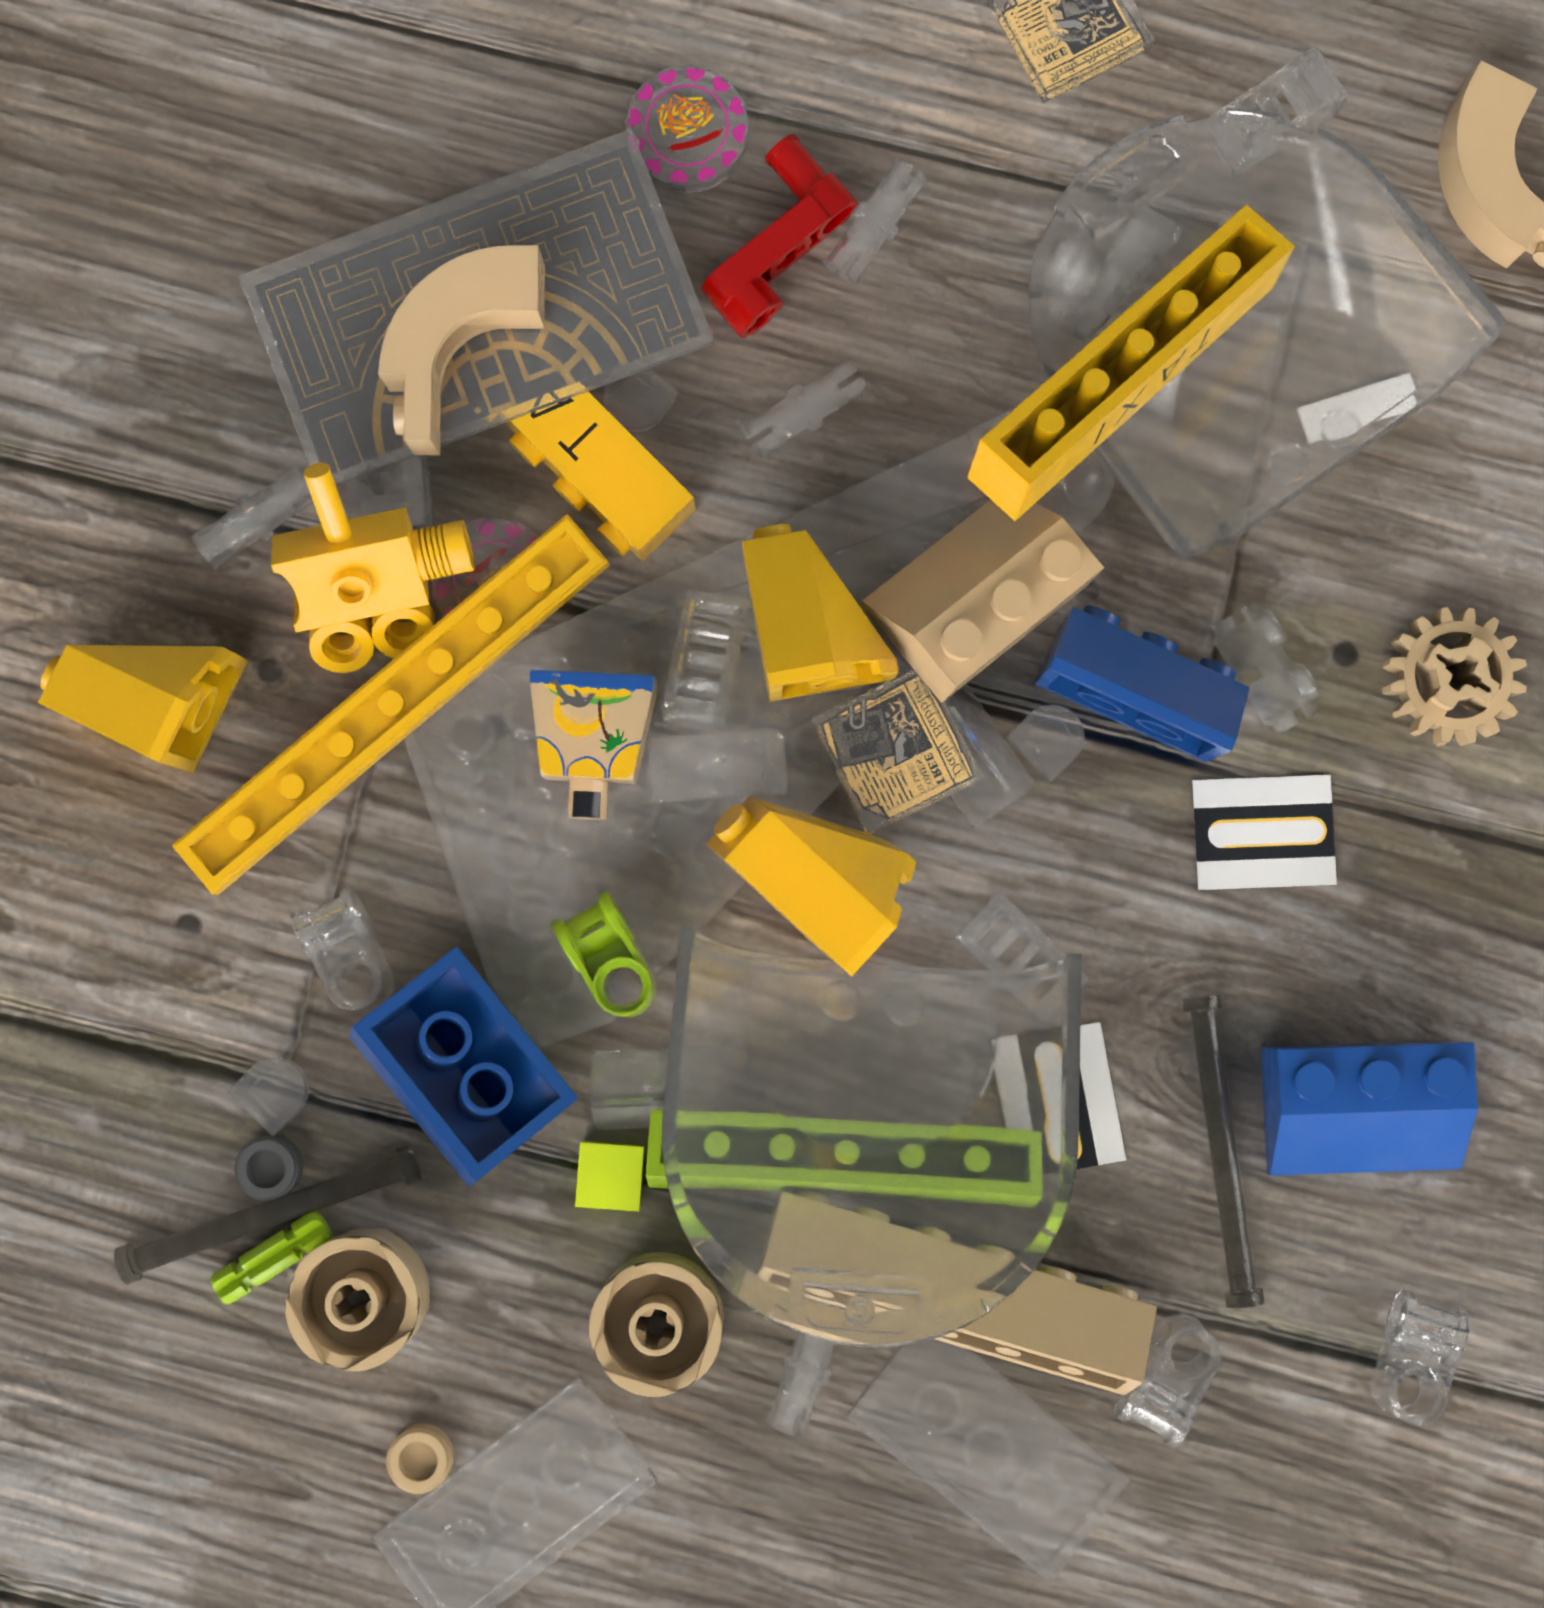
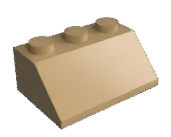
(980, 592)

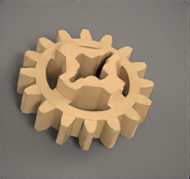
(1470, 656)

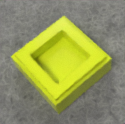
(610, 1176)

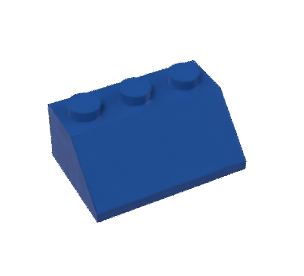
(1145, 684)
(462, 1066)
(1368, 1106)

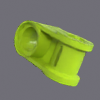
(605, 953)

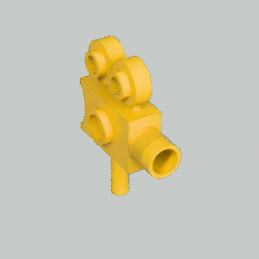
(363, 571)

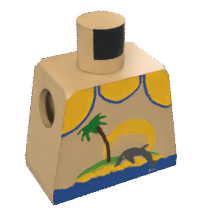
(591, 732)

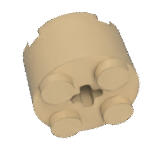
(360, 1335)
(621, 1338)

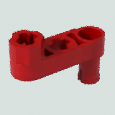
(741, 283)

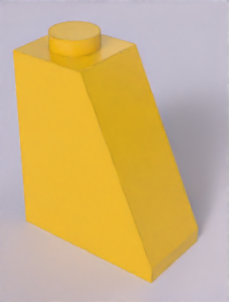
(807, 619)
(145, 696)
(817, 875)

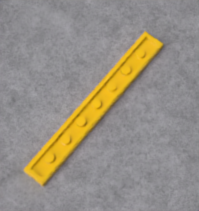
(390, 705)

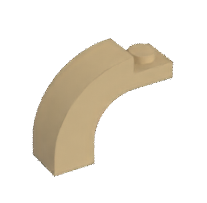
(1481, 168)
(441, 313)

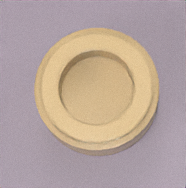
(420, 1458)

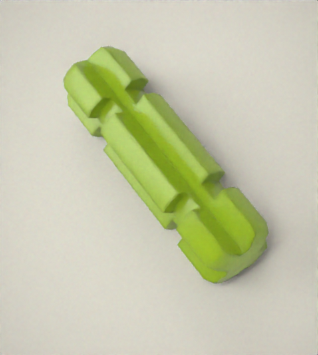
(270, 1257)

